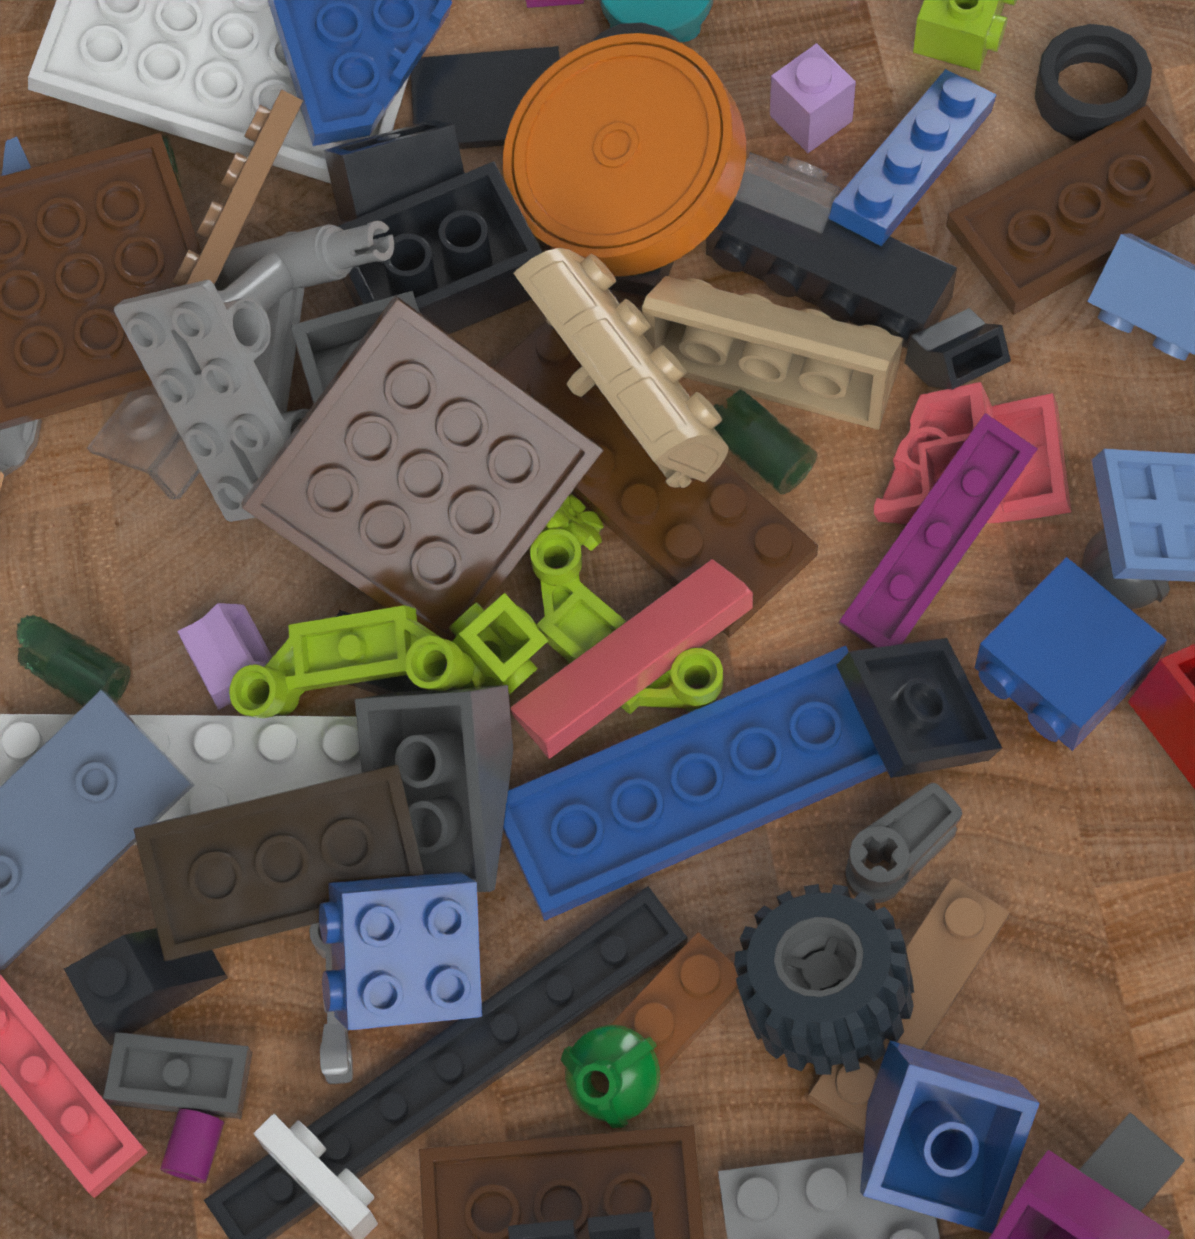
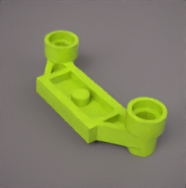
(579, 620)
(349, 652)

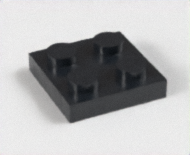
(918, 707)

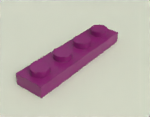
(938, 534)

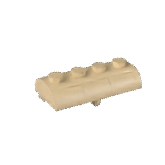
(624, 365)

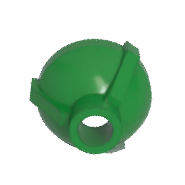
(626, 1062)

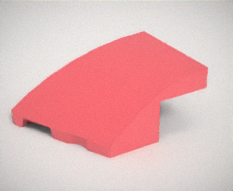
(940, 428)

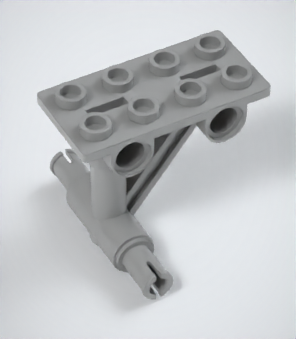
(229, 349)

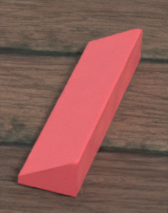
(632, 657)

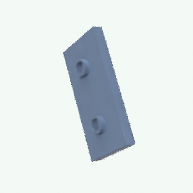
(75, 815)

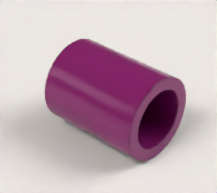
(192, 1145)

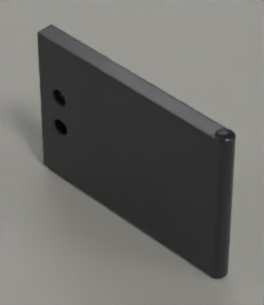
(477, 91)

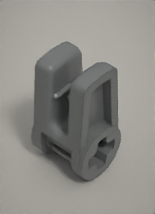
(903, 838)

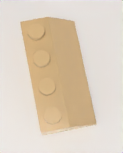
(774, 350)

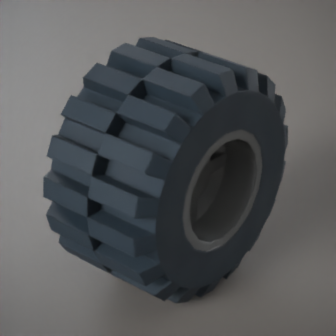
(825, 979)

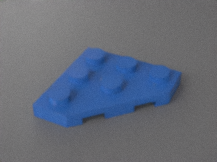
(352, 57)

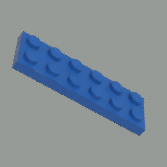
(688, 785)

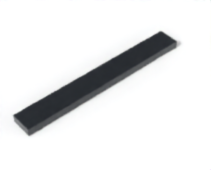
(458, 1063)

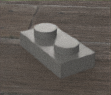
(177, 1075)

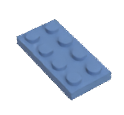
(1148, 513)

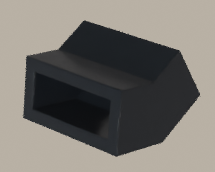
(957, 350)

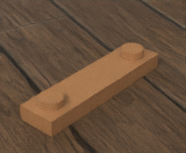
(941, 963)

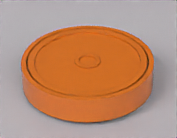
(626, 152)

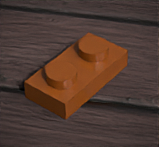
(682, 999)

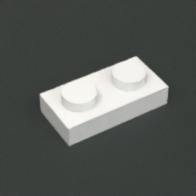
(298, 1154)

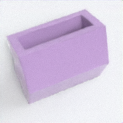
(222, 646)

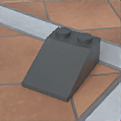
(453, 770)

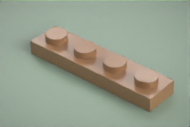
(244, 180)

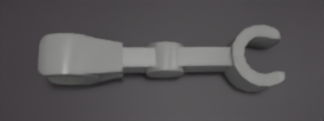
(335, 1048)

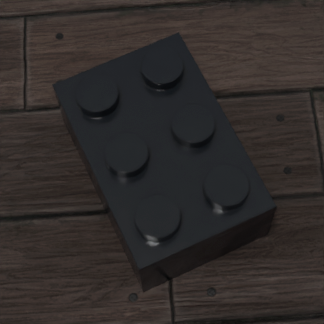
(452, 250)

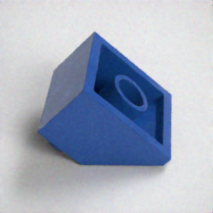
(944, 1136)

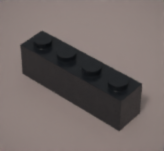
(836, 270)

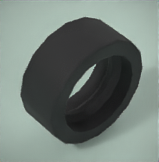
(1094, 45)

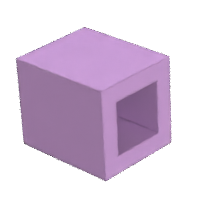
(812, 98)

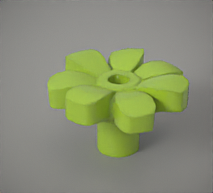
(581, 524)

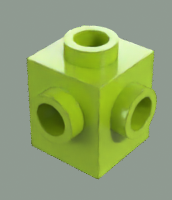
(499, 643)

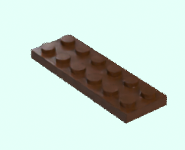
(663, 524)

